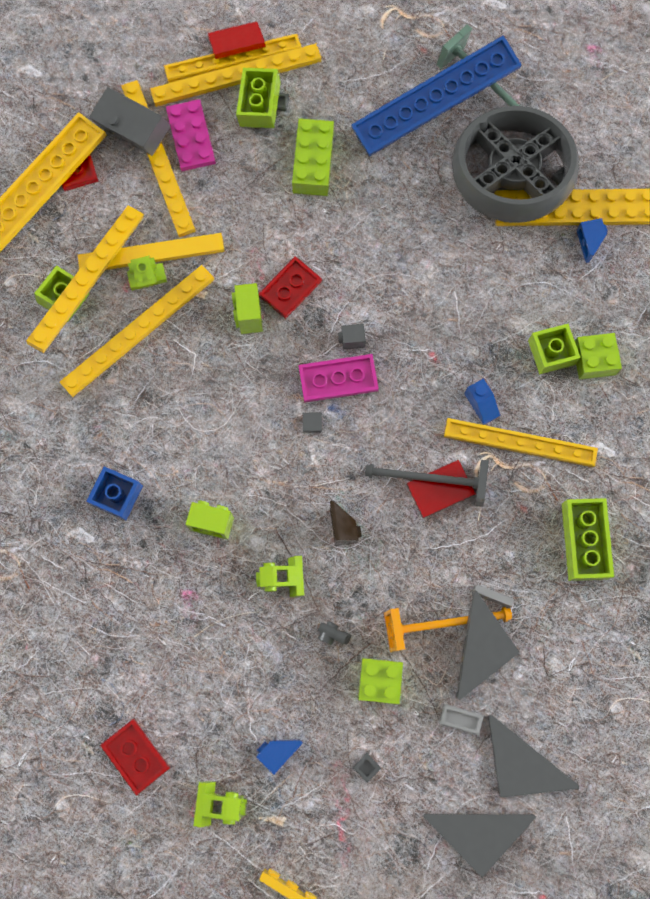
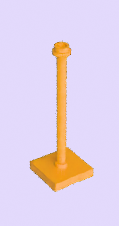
(396, 629)

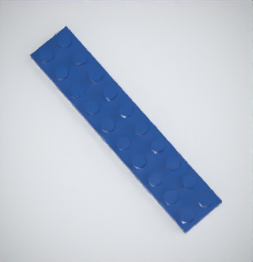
(436, 95)

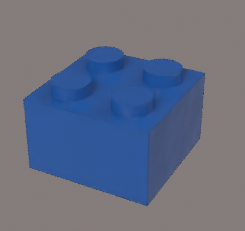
(114, 493)

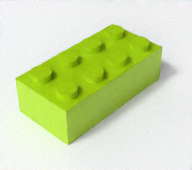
(313, 157)
(587, 539)

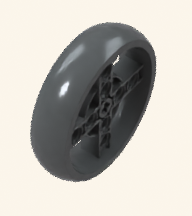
(517, 161)

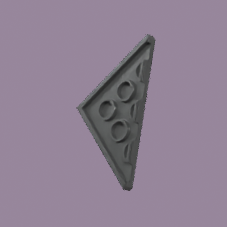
(485, 647)
(520, 767)
(480, 837)

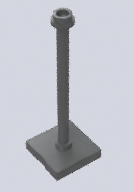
(478, 482)

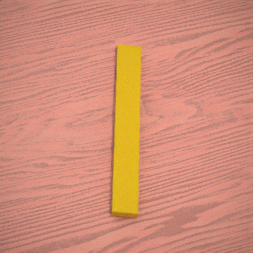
(208, 63)
(165, 250)
(520, 442)

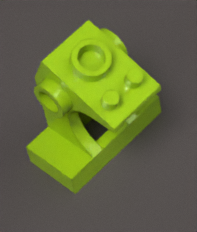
(145, 273)
(268, 577)
(232, 806)

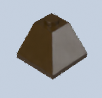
(344, 526)

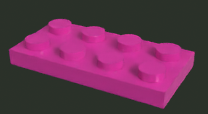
(190, 135)
(338, 378)

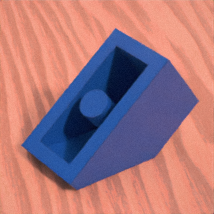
(590, 236)
(482, 401)
(276, 753)

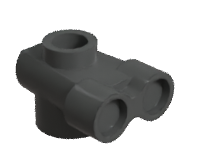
(329, 633)

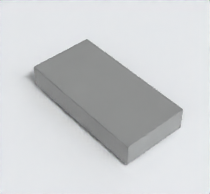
(494, 596)
(461, 719)

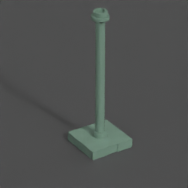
(455, 47)

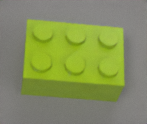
(258, 97)

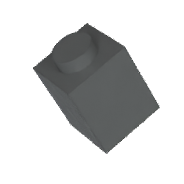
(352, 336)

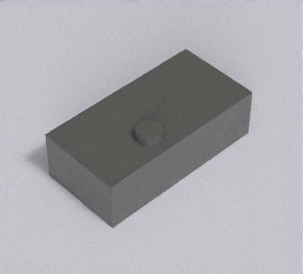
(129, 121)

